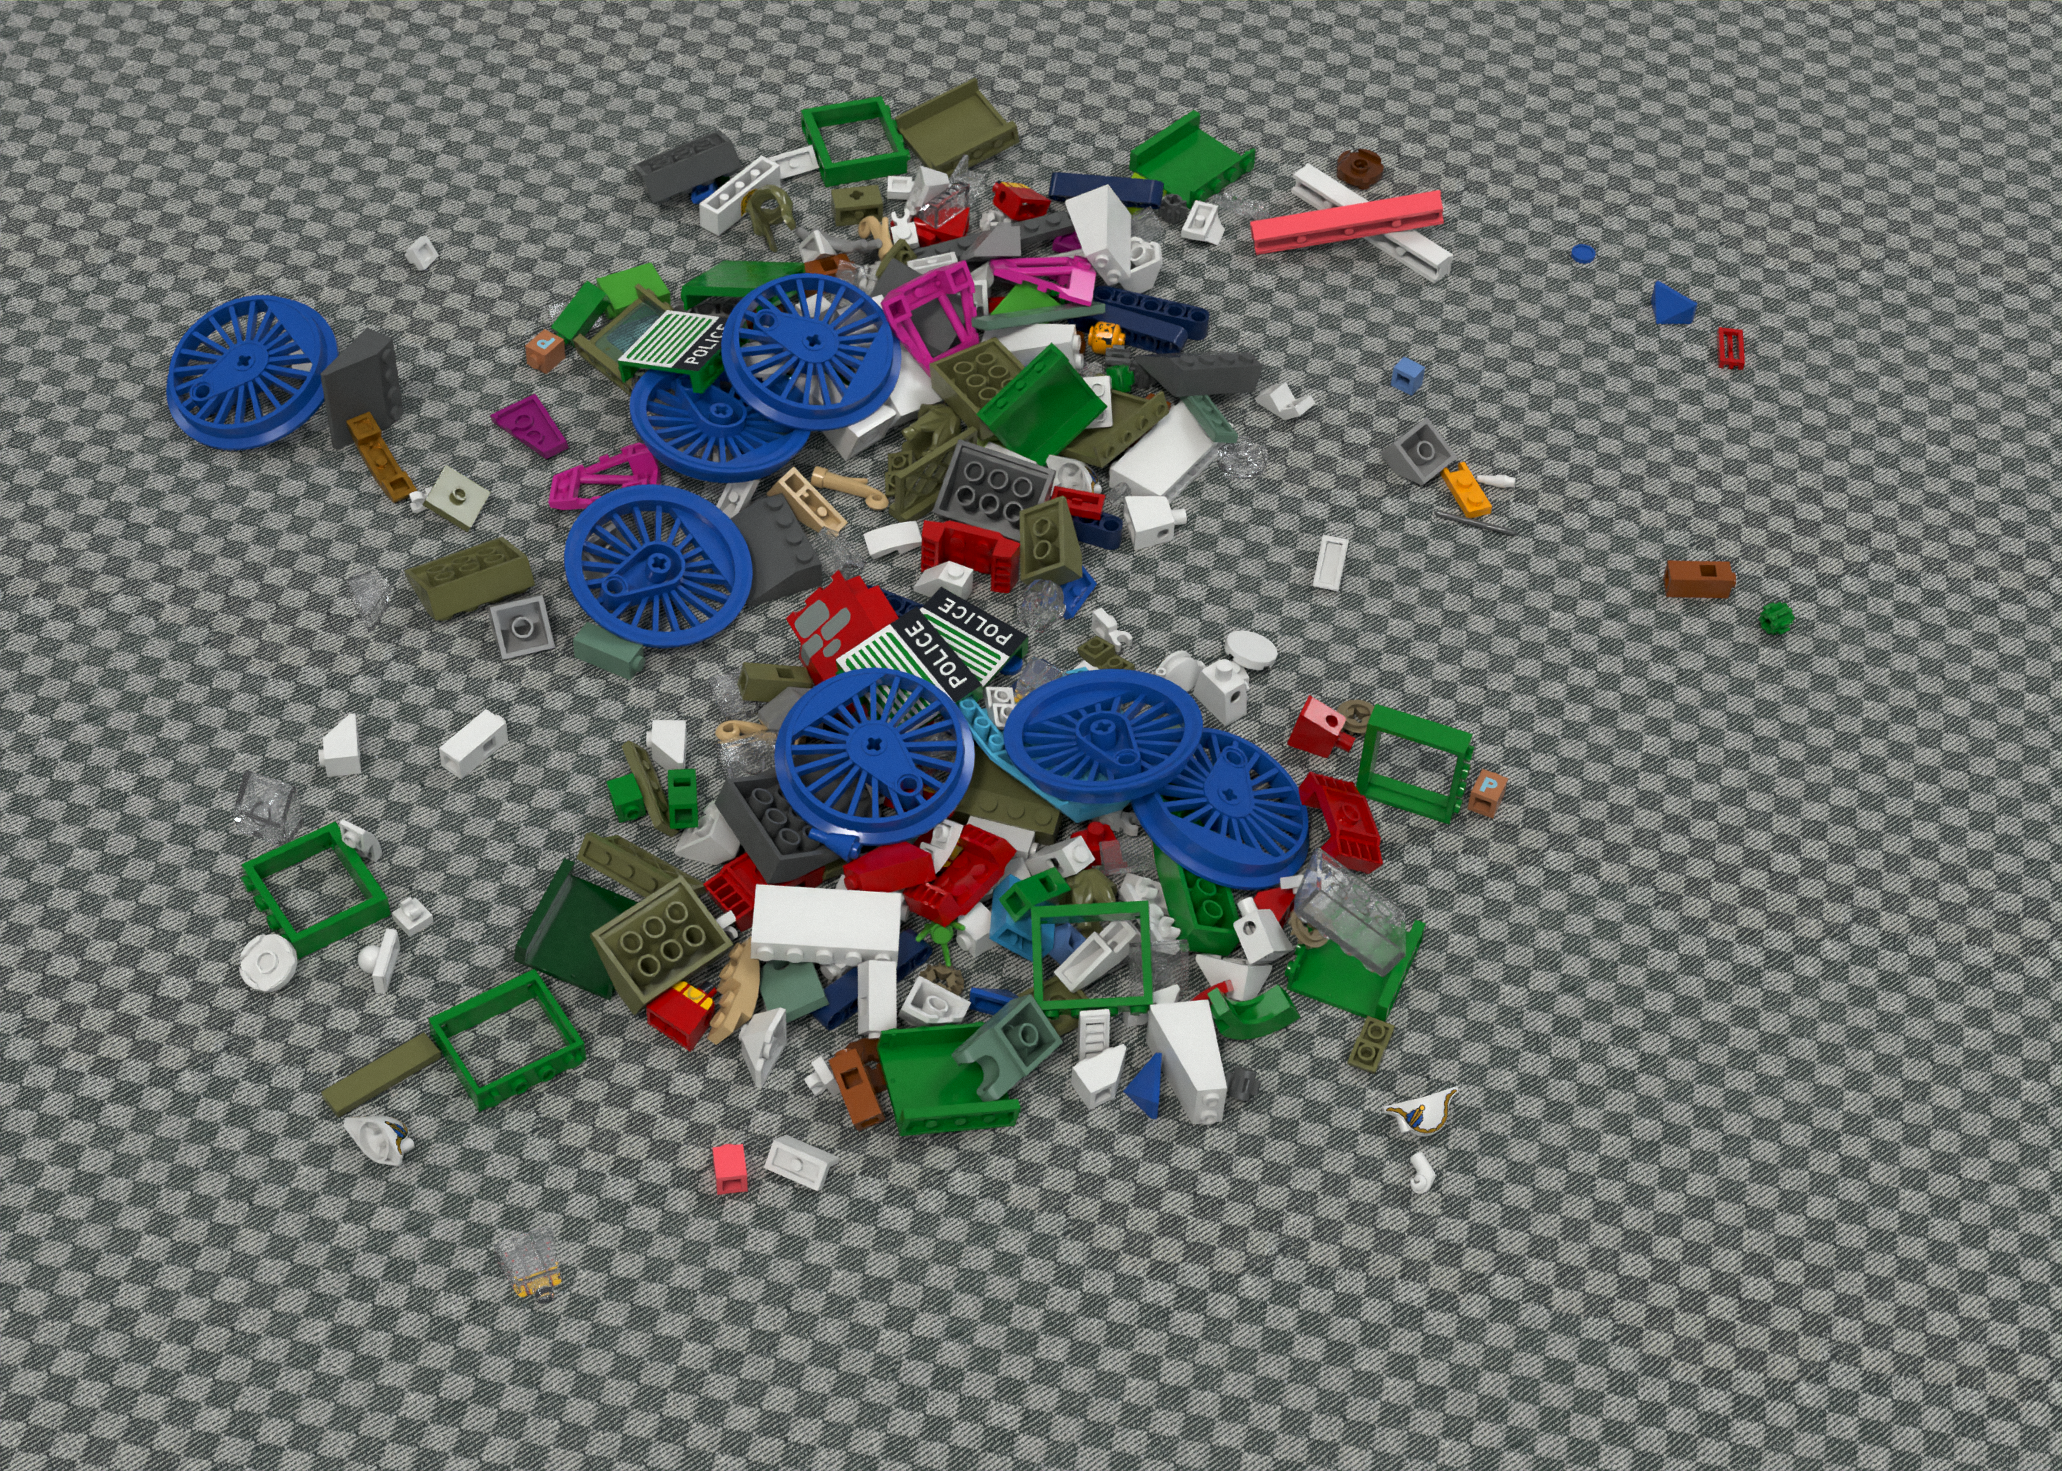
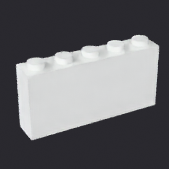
(913, 383)
(1166, 456)
(825, 925)

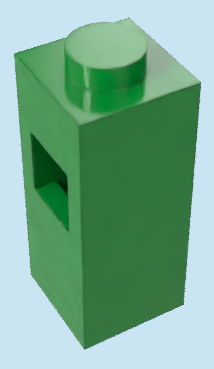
(581, 313)
(682, 798)
(1038, 890)

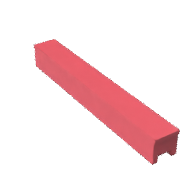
(1347, 222)

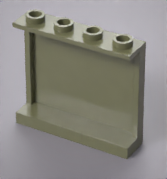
(955, 126)
(1130, 418)

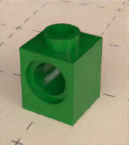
(626, 798)

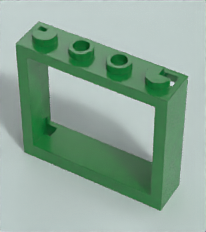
(861, 168)
(1405, 795)
(1093, 913)
(334, 928)
(492, 1004)

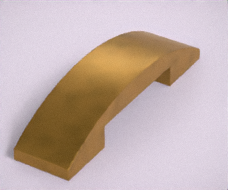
(379, 458)

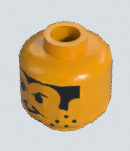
(1104, 336)

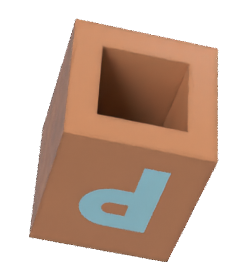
(545, 351)
(1487, 793)

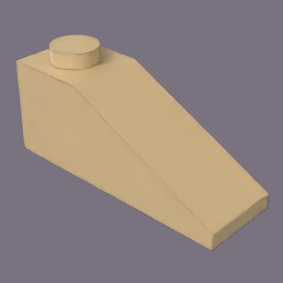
(807, 502)

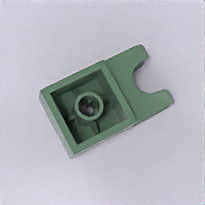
(1009, 1046)

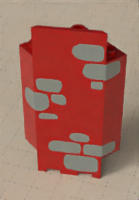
(838, 622)

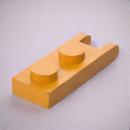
(1466, 491)

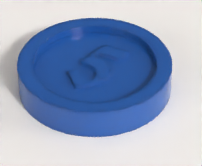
(1583, 253)
(1013, 666)

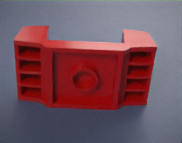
(973, 548)
(1349, 820)
(964, 880)
(736, 883)

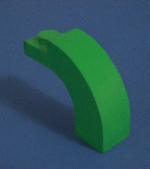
(1252, 1017)

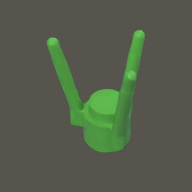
(941, 935)

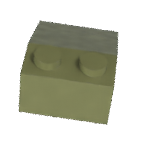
(1049, 543)

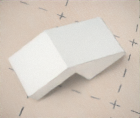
(1282, 402)

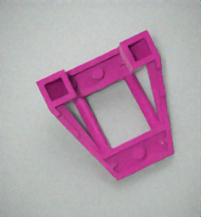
(1074, 272)
(919, 291)
(566, 484)

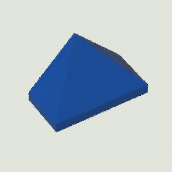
(701, 192)
(1671, 306)
(989, 1000)
(1145, 1087)

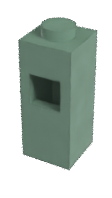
(608, 651)

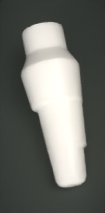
(1500, 481)

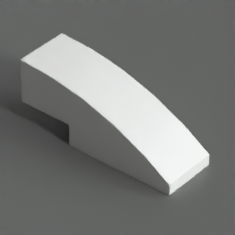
(1098, 955)

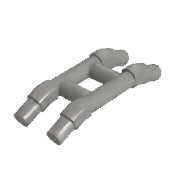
(843, 245)

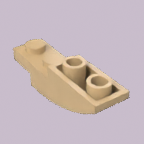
(740, 992)

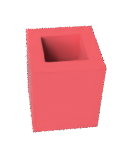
(730, 1169)

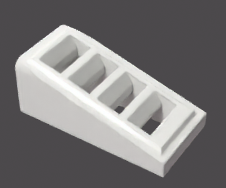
(1093, 1038)

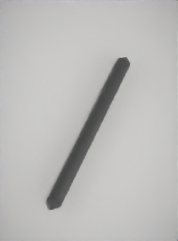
(1469, 521)

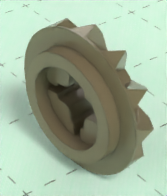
(1361, 709)
(1310, 939)
(953, 977)

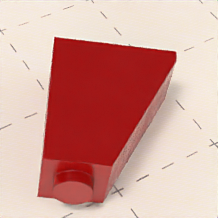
(890, 869)

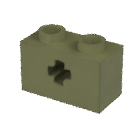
(855, 203)

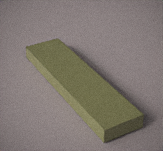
(649, 787)
(381, 1074)

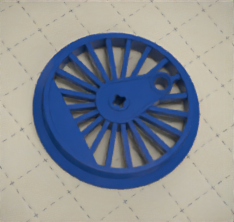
(811, 349)
(249, 370)
(714, 420)
(657, 567)
(1101, 738)
(876, 754)
(1227, 804)

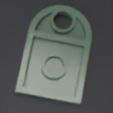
(792, 988)

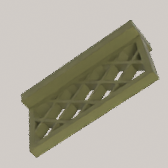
(924, 495)
(631, 864)

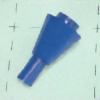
(841, 844)

